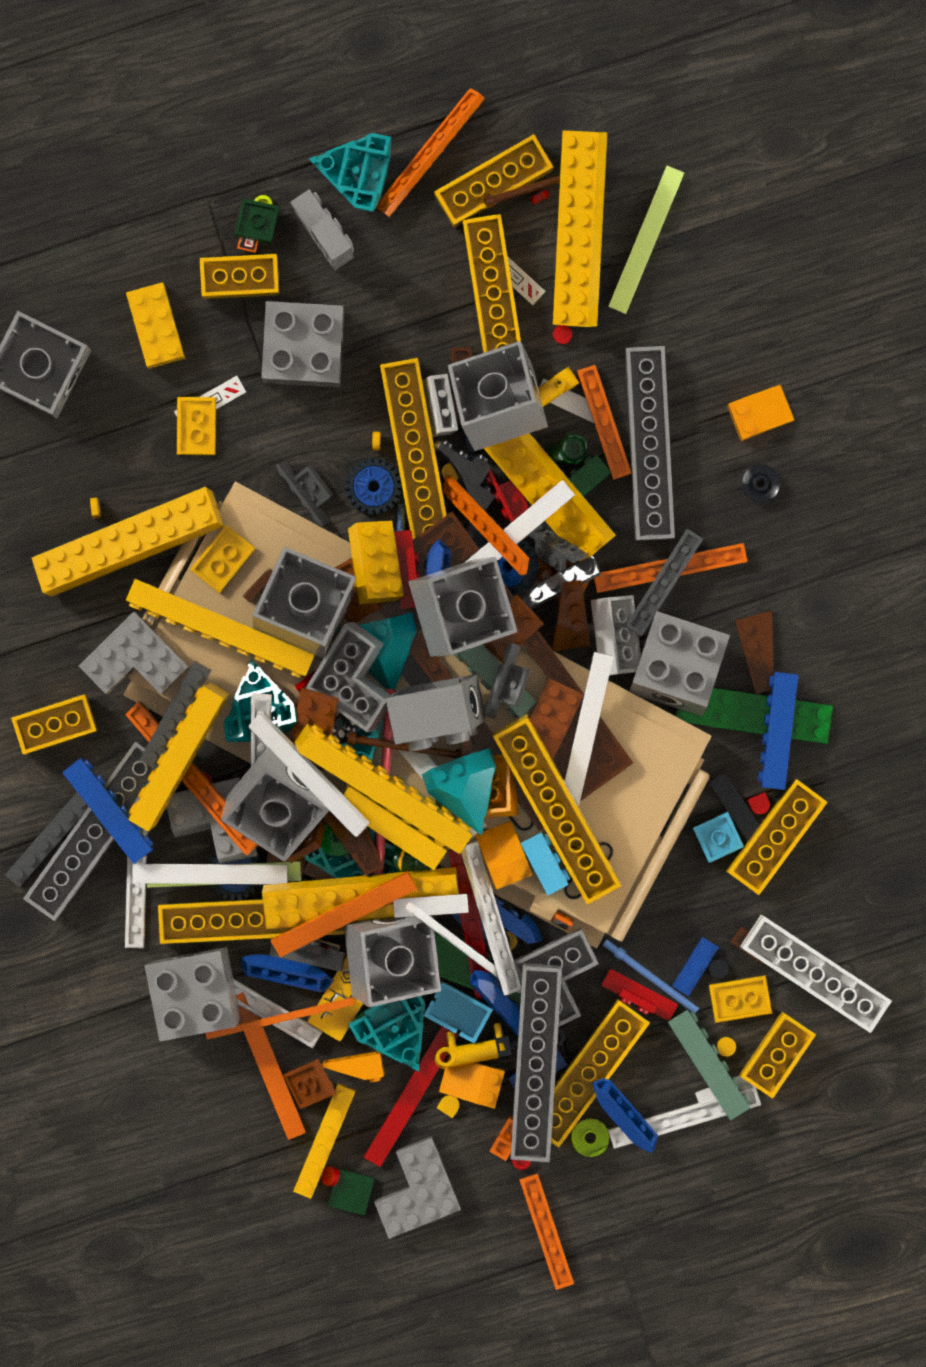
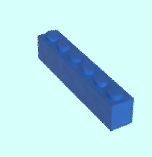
(779, 730)
(107, 810)

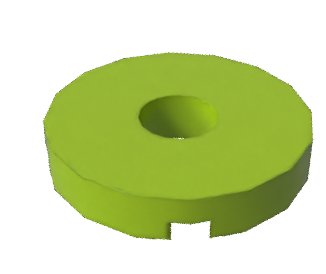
(596, 1147)

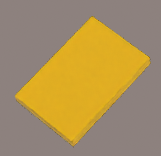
(196, 425)
(223, 559)
(740, 999)

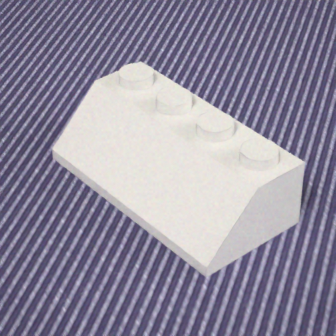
(612, 636)

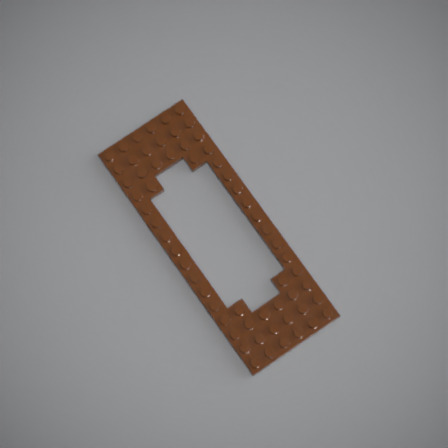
(607, 754)

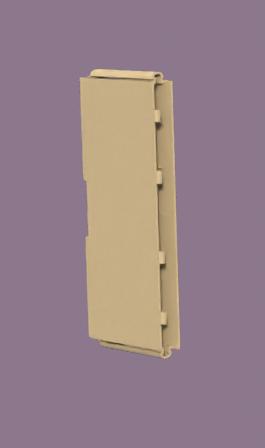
(622, 812)

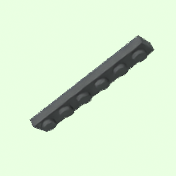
(664, 582)
(551, 587)
(175, 713)
(47, 840)

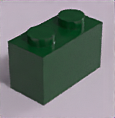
(589, 475)

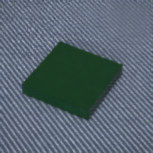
(257, 221)
(351, 1192)

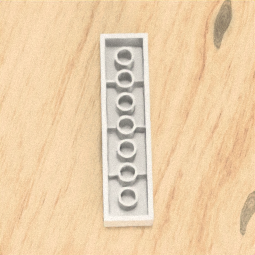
(815, 973)

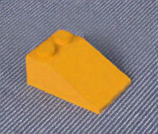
(760, 412)
(504, 794)
(503, 855)
(361, 1066)
(473, 1083)

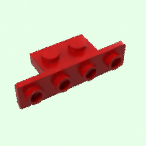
(510, 497)
(407, 563)
(640, 995)

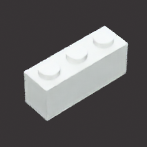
(440, 405)

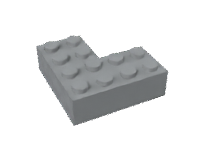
(323, 229)
(131, 647)
(344, 677)
(190, 816)
(574, 955)
(428, 1194)

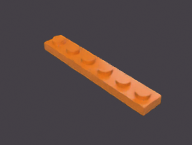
(604, 422)
(546, 1231)

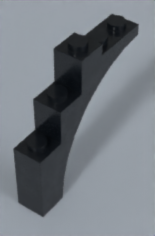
(471, 475)

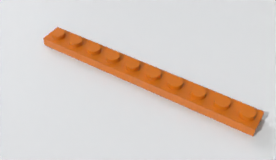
(193, 779)

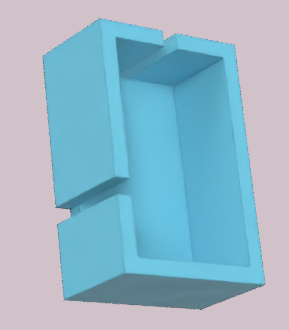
(545, 863)
(458, 1011)

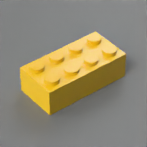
(239, 276)
(155, 325)
(375, 562)
(54, 724)
(777, 1055)

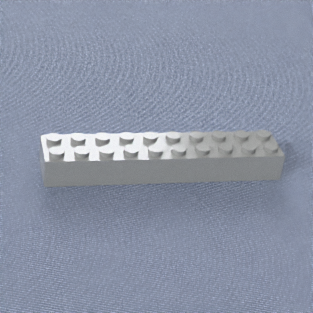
(649, 443)
(87, 841)
(536, 1062)

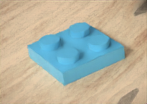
(718, 837)

